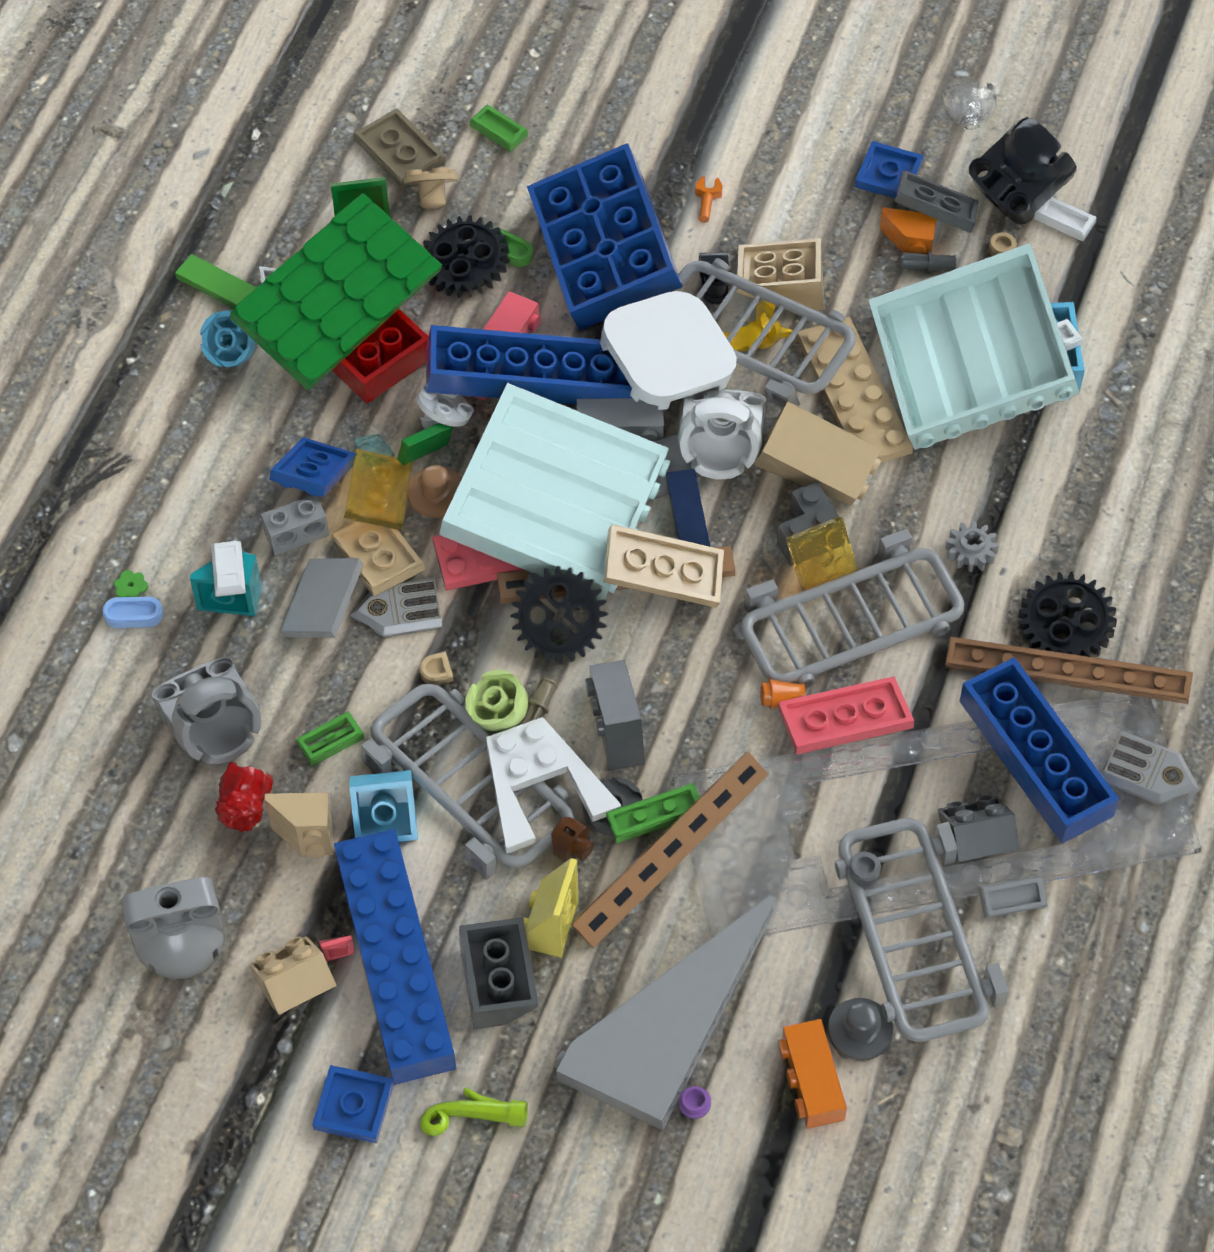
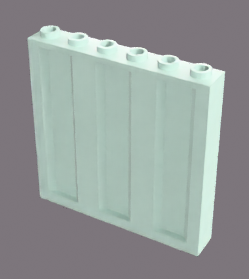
(973, 347)
(552, 487)

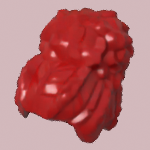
(242, 796)

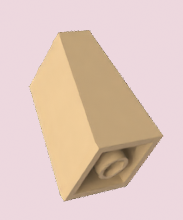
(814, 450)

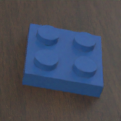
(884, 167)
(353, 1104)

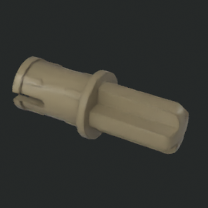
(540, 700)

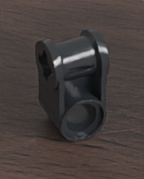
(718, 288)

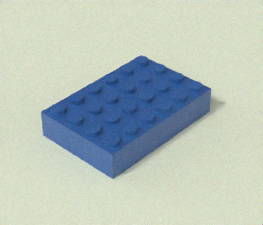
(603, 236)

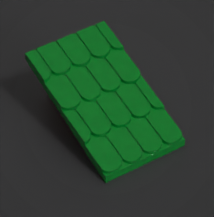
(335, 291)

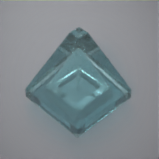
(373, 444)

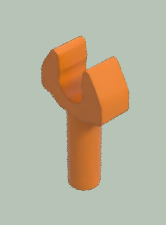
(707, 196)

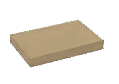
(383, 552)

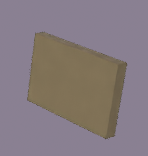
(398, 146)

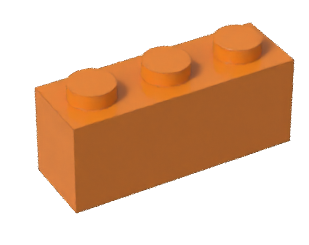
(812, 1074)

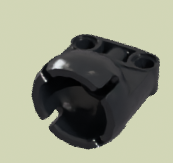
(1022, 170)

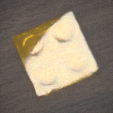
(821, 553)

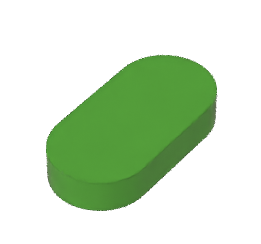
(520, 250)

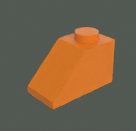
(908, 229)

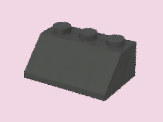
(497, 971)

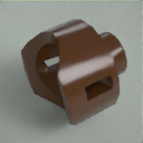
(574, 843)

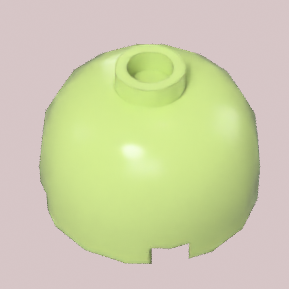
(497, 701)

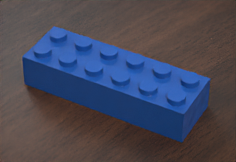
(1038, 750)

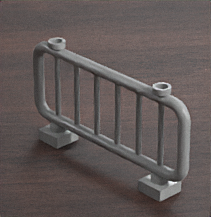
(781, 385)
(894, 553)
(483, 848)
(993, 982)

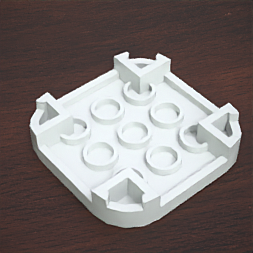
(668, 348)

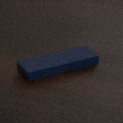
(687, 506)

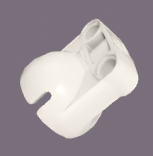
(721, 431)

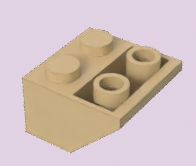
(292, 974)

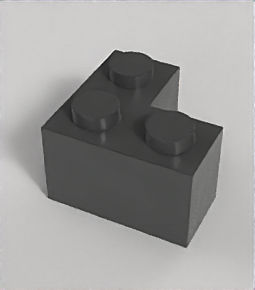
(809, 508)

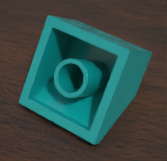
(240, 604)

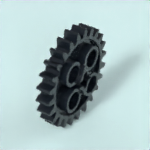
(467, 255)
(578, 594)
(1055, 596)

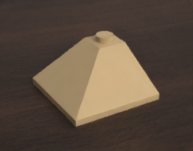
(785, 268)

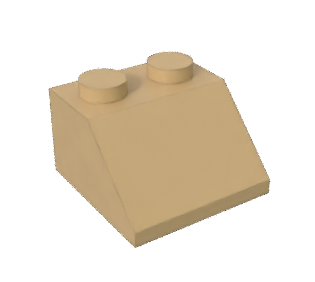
(303, 821)

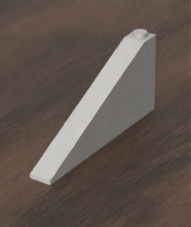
(654, 1040)

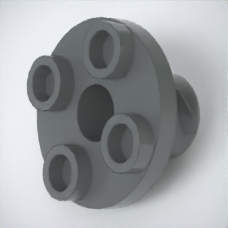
(859, 1029)

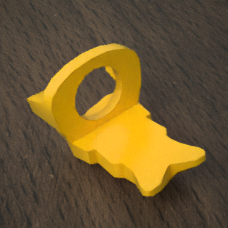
(748, 334)

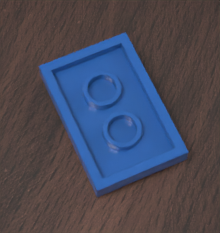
(312, 467)

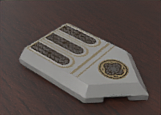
(401, 609)
(1148, 770)

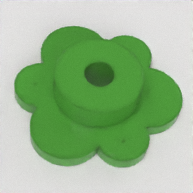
(130, 584)

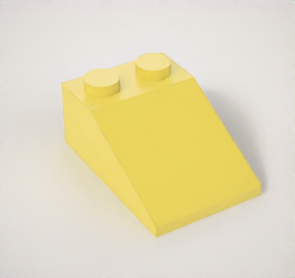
(553, 910)

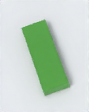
(213, 281)
(651, 813)

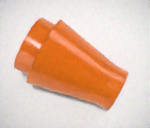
(776, 691)

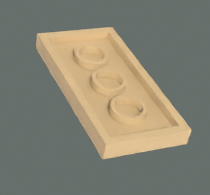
(663, 566)

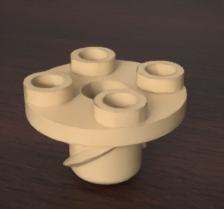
(431, 185)

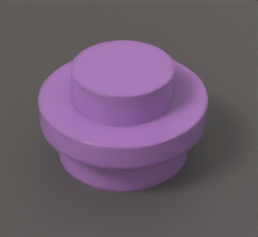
(694, 1102)

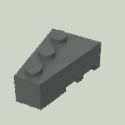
(617, 714)

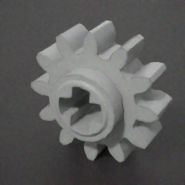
(972, 546)

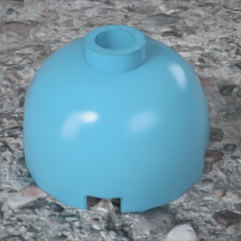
(225, 341)

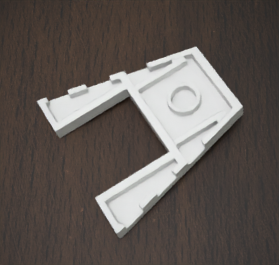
(532, 755)

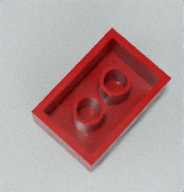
(384, 357)

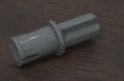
(928, 262)

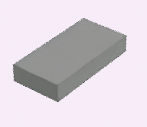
(1013, 896)

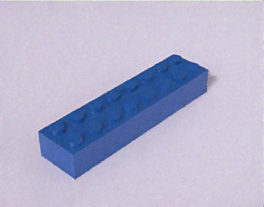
(547, 365)
(395, 957)

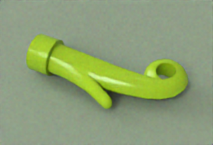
(478, 1107)

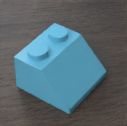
(384, 804)

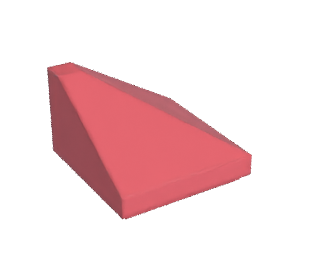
(337, 947)

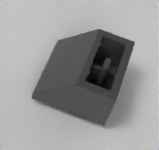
(981, 827)

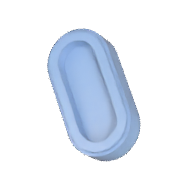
(132, 612)

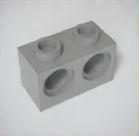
(295, 524)

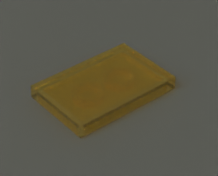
(378, 490)

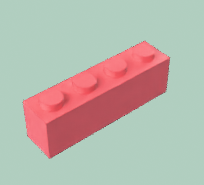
(515, 315)

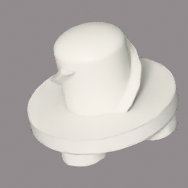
(443, 409)

